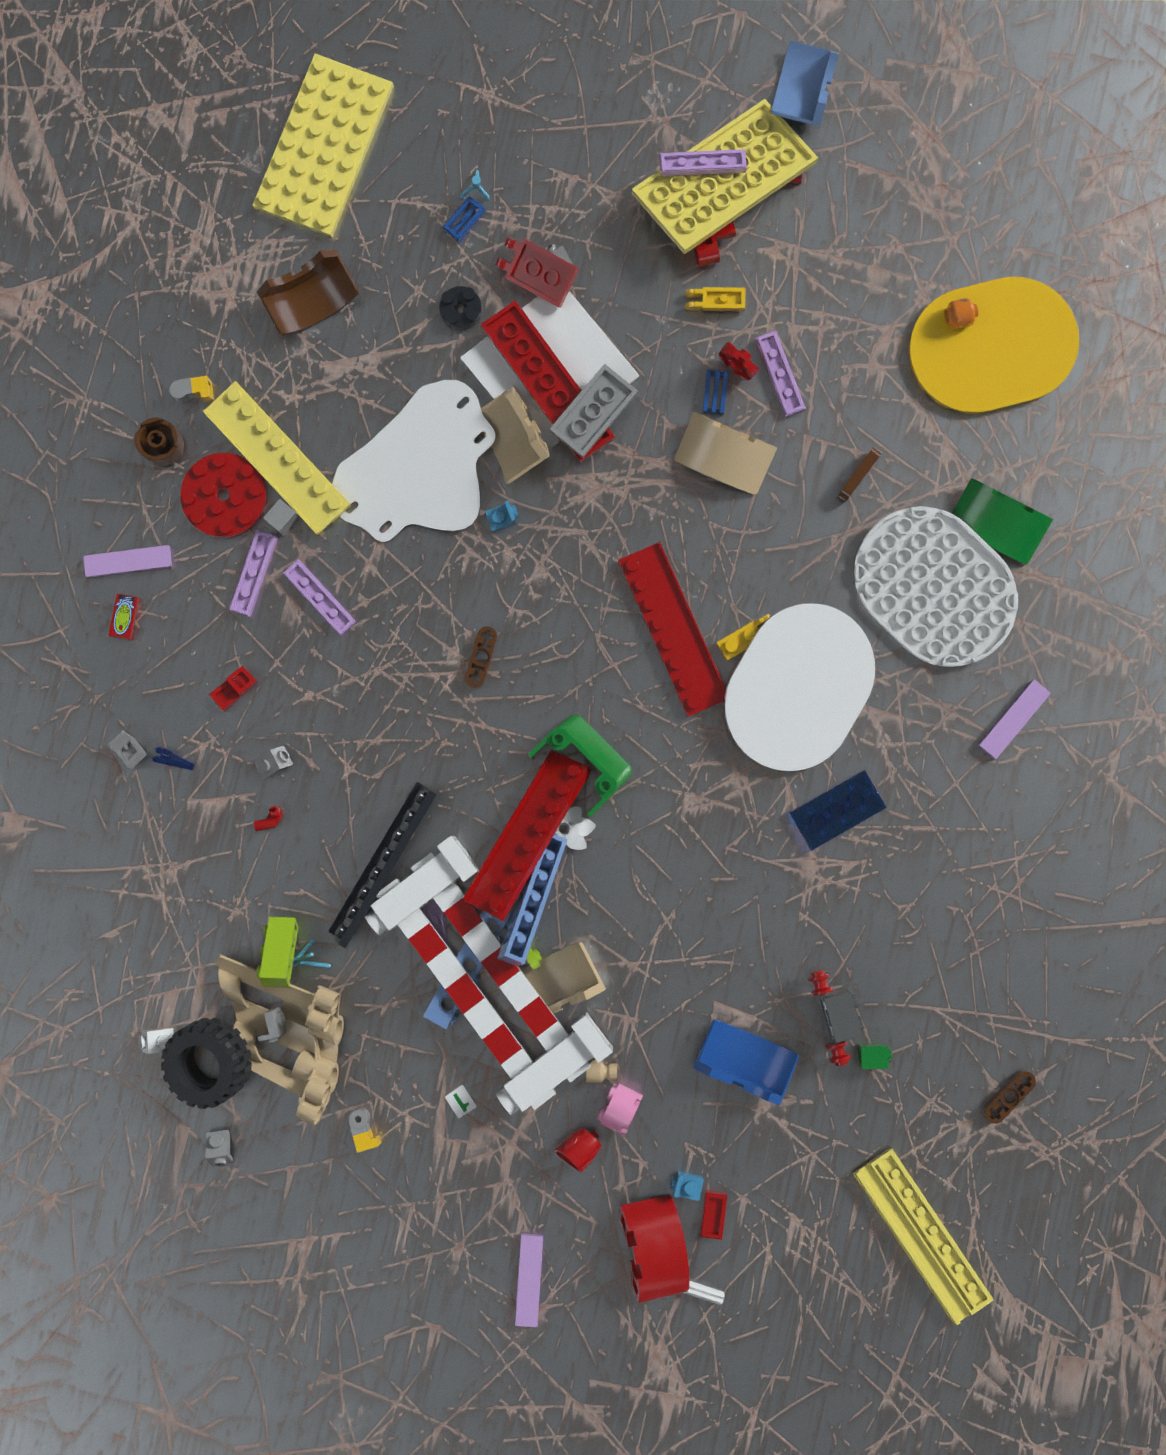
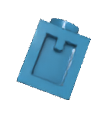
(502, 516)
(686, 1186)

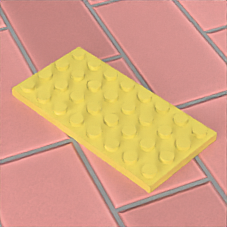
(323, 145)
(700, 205)

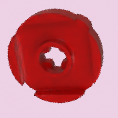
(739, 361)

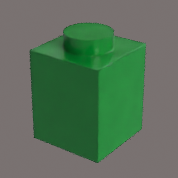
(874, 1056)

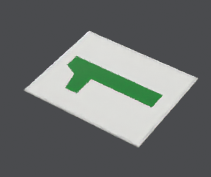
(460, 1101)

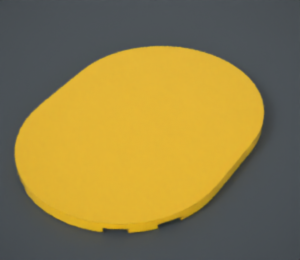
(1008, 357)

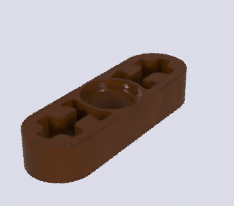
(859, 474)
(480, 640)
(1003, 1113)

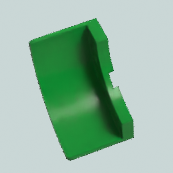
(1002, 521)

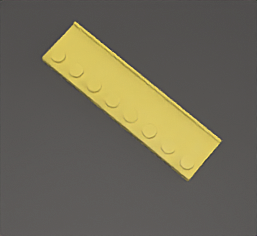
(277, 458)
(923, 1236)

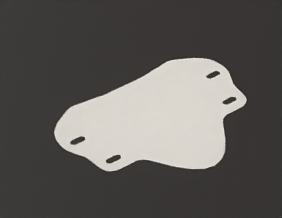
(419, 465)

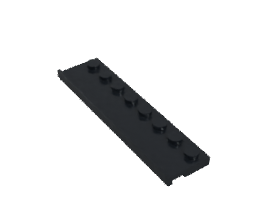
(381, 864)

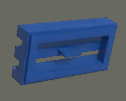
(453, 233)
(716, 374)

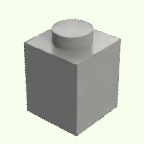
(280, 518)

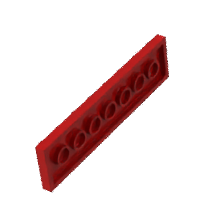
(536, 365)

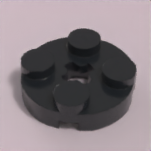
(464, 296)

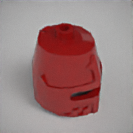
(579, 1149)

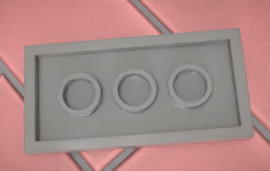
(593, 411)

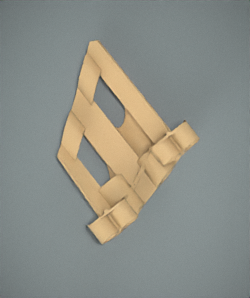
(311, 1031)

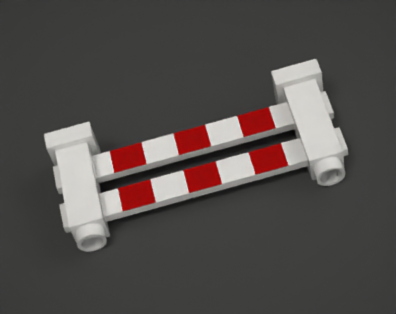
(565, 1053)

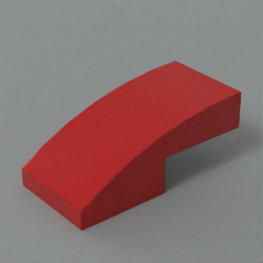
(233, 688)

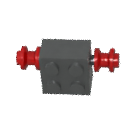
(839, 1015)

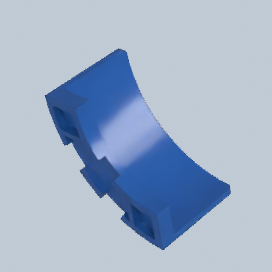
(746, 1061)

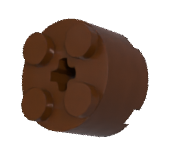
(149, 446)

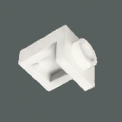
(154, 1040)

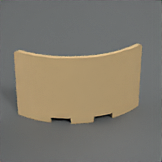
(516, 437)
(725, 453)
(565, 977)

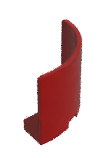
(658, 1248)

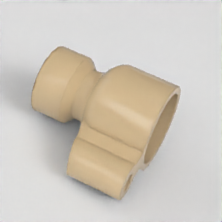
(599, 1072)

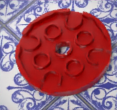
(201, 493)

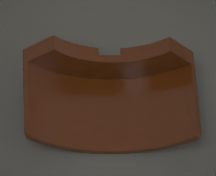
(309, 295)

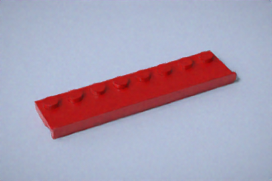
(673, 629)
(527, 835)

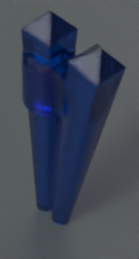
(169, 758)

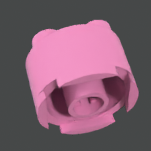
(620, 1109)

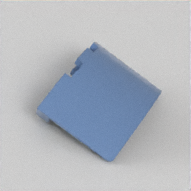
(803, 83)

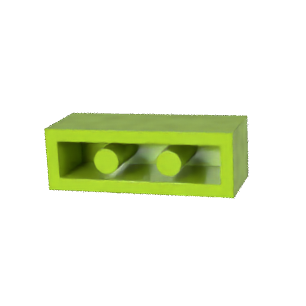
(278, 952)

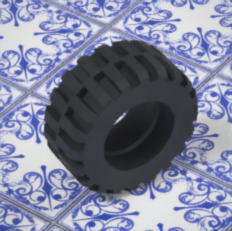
(183, 1073)

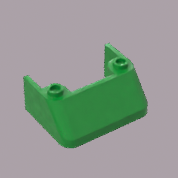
(579, 733)

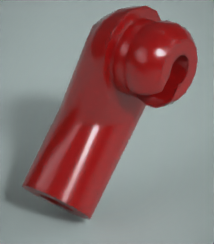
(271, 820)

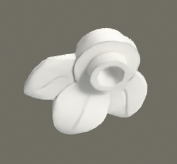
(576, 828)

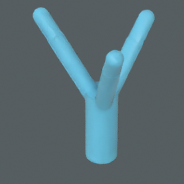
(475, 185)
(299, 959)

